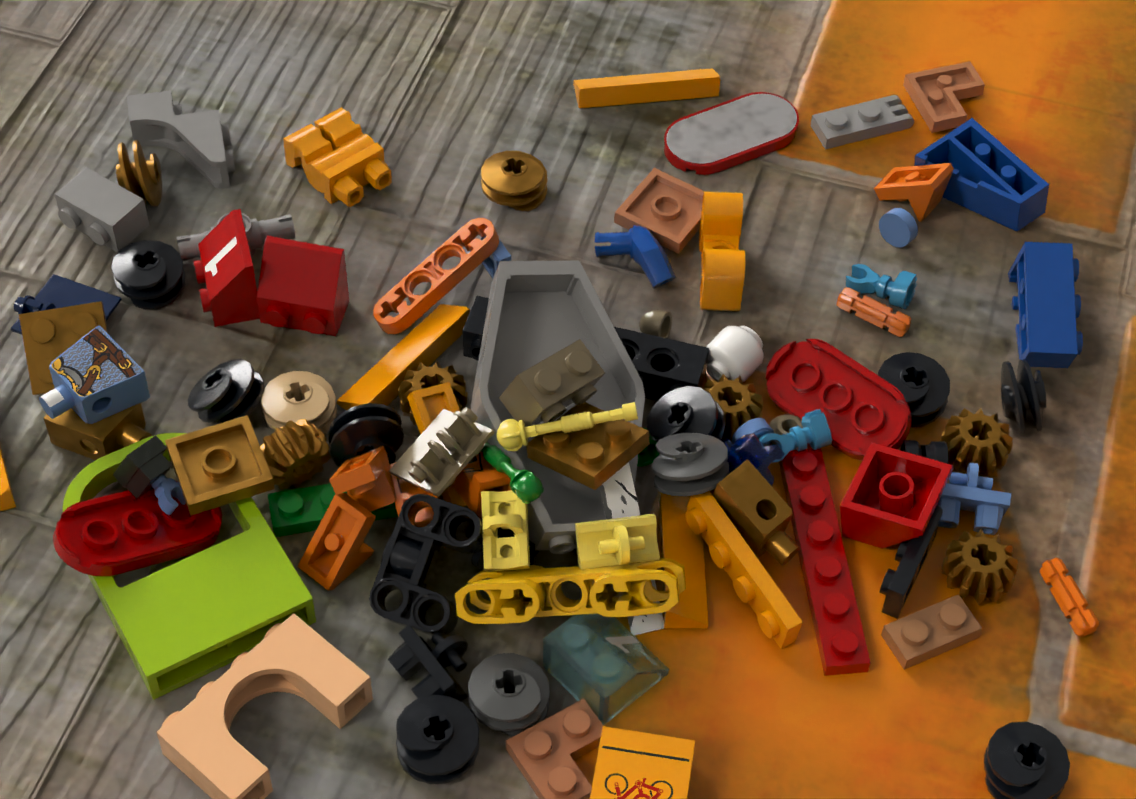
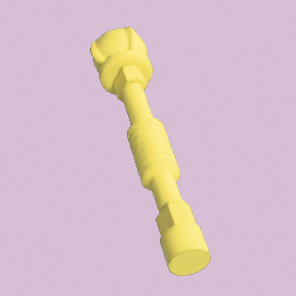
(514, 434)

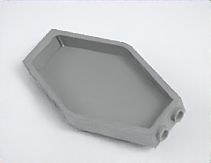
(530, 316)

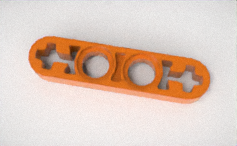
(431, 271)

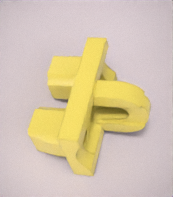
(508, 512)

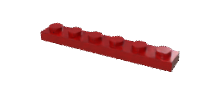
(824, 564)

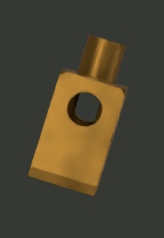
(100, 437)
(757, 512)

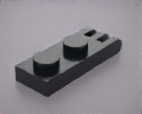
(911, 556)

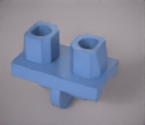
(975, 495)

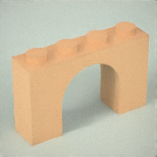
(287, 660)

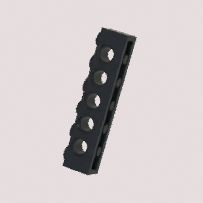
(658, 360)

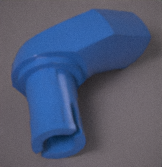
(642, 248)

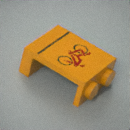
(641, 766)

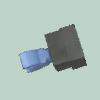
(145, 470)

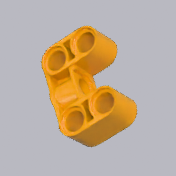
(720, 254)

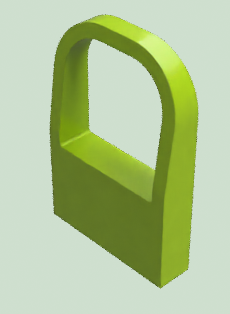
(204, 606)

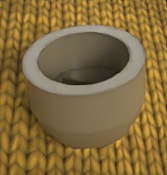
(656, 323)

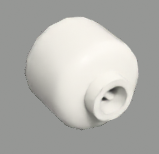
(734, 353)

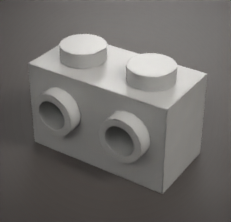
(101, 210)

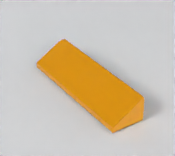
(647, 88)
(421, 345)
(687, 548)

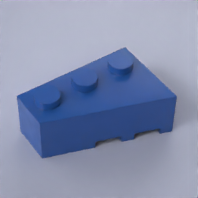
(988, 176)
(1047, 304)

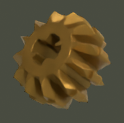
(428, 377)
(736, 400)
(977, 440)
(295, 453)
(980, 566)

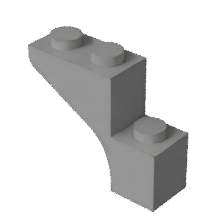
(193, 135)

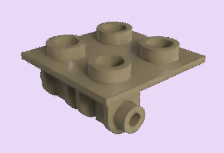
(442, 451)

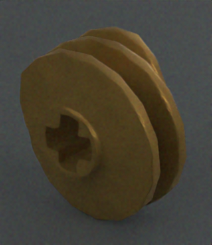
(142, 175)
(514, 180)

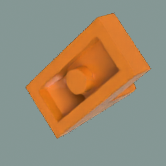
(919, 184)
(366, 479)
(338, 542)

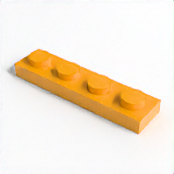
(749, 576)

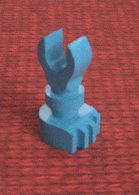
(899, 291)
(814, 432)

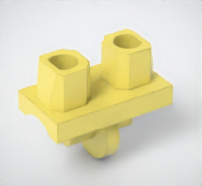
(617, 541)

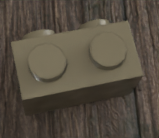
(552, 385)

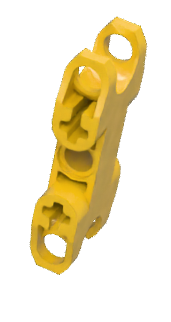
(605, 591)

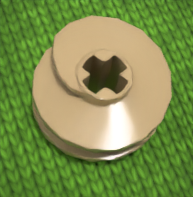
(299, 397)

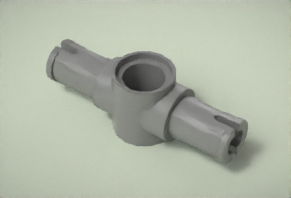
(255, 231)

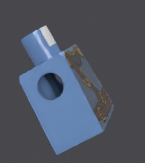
(94, 379)

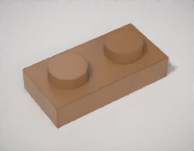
(931, 631)

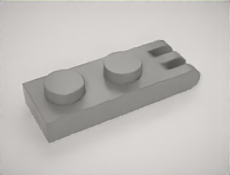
(861, 121)

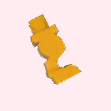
(338, 158)

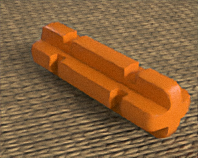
(874, 312)
(1069, 597)

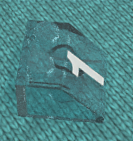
(601, 663)

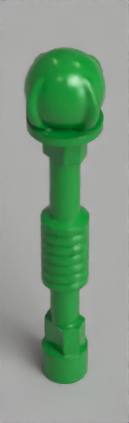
(522, 482)

